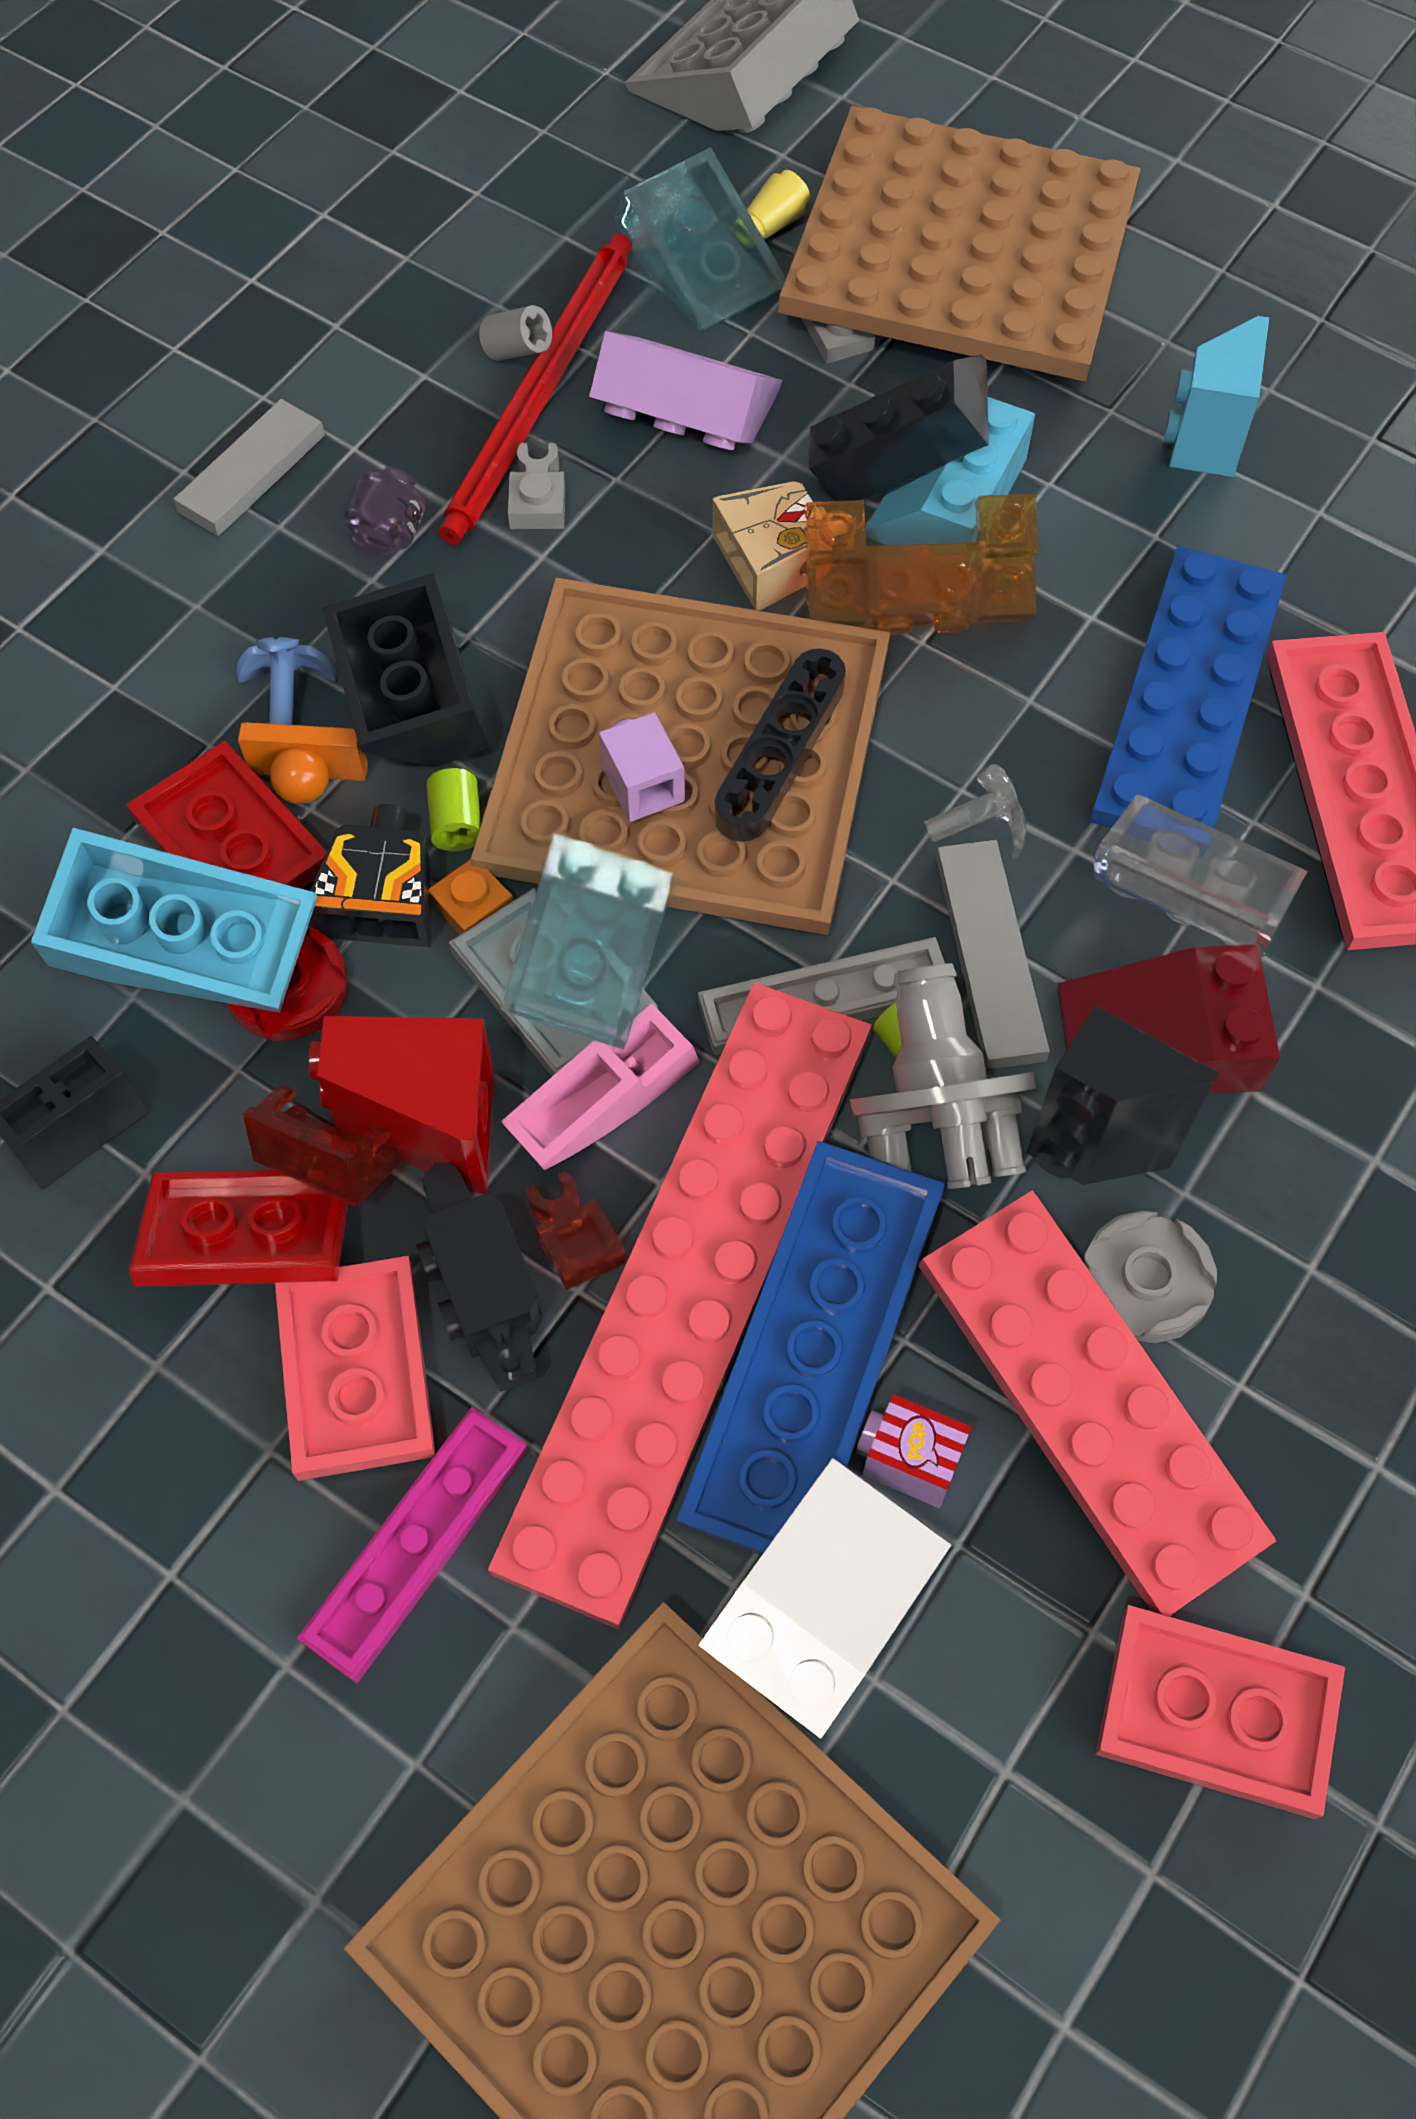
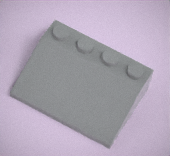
(741, 58)

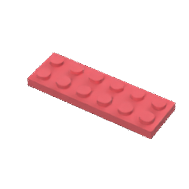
(1357, 777)
(1096, 1405)

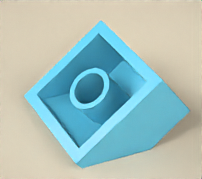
(1218, 400)

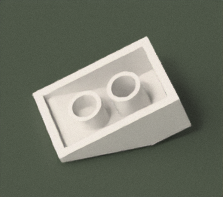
(825, 1597)

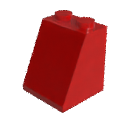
(416, 1078)

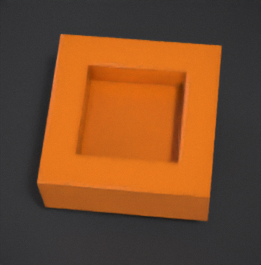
(468, 896)

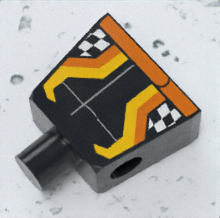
(376, 883)

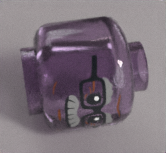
(385, 511)

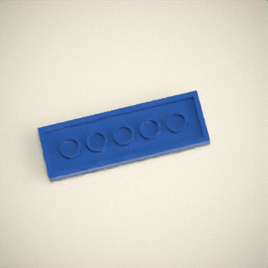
(1192, 688)
(811, 1345)

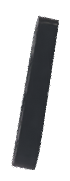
(775, 741)

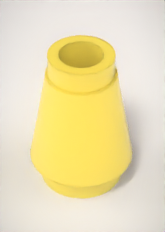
(779, 203)

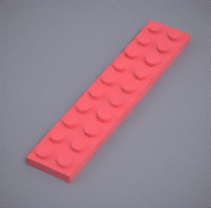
(679, 1310)

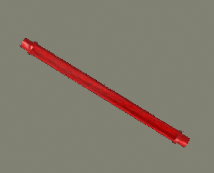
(534, 391)

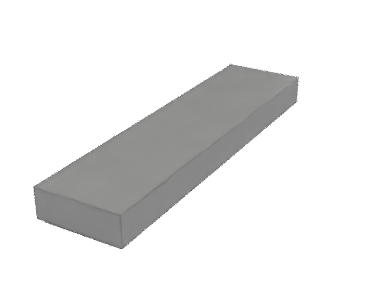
(992, 955)
(851, 986)

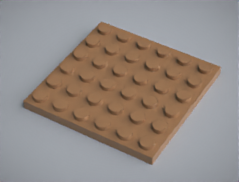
(963, 242)
(709, 681)
(672, 1912)

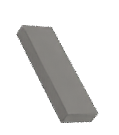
(249, 467)

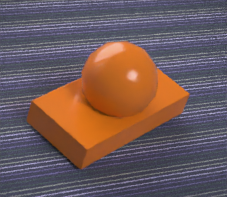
(302, 757)

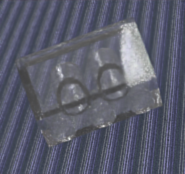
(1197, 874)

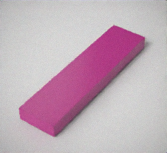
(413, 1545)

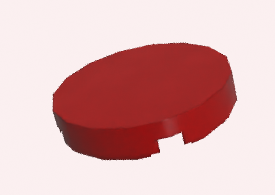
(313, 992)

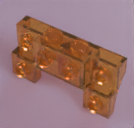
(922, 582)

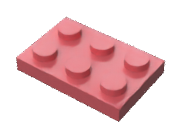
(354, 1370)
(1222, 1712)

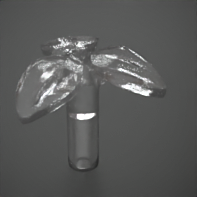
(1000, 802)

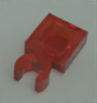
(575, 1237)

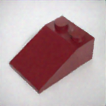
(1196, 1001)

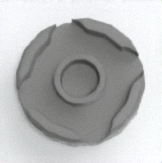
(1153, 1274)

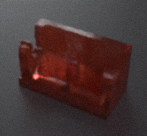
(317, 1151)

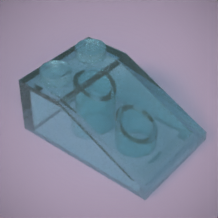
(699, 241)
(587, 941)

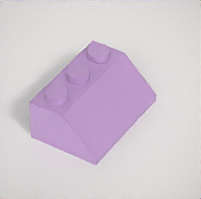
(682, 390)

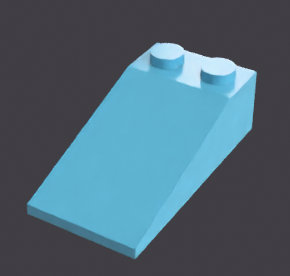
(171, 923)

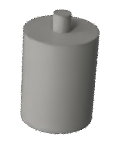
(515, 333)

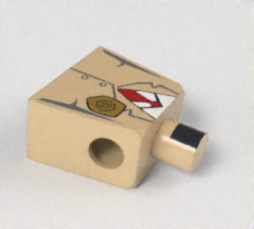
(764, 540)

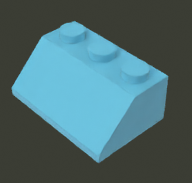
(942, 500)

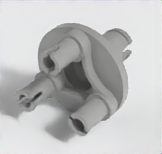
(945, 1083)

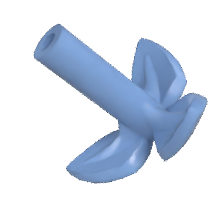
(282, 658)

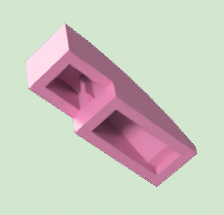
(601, 1089)

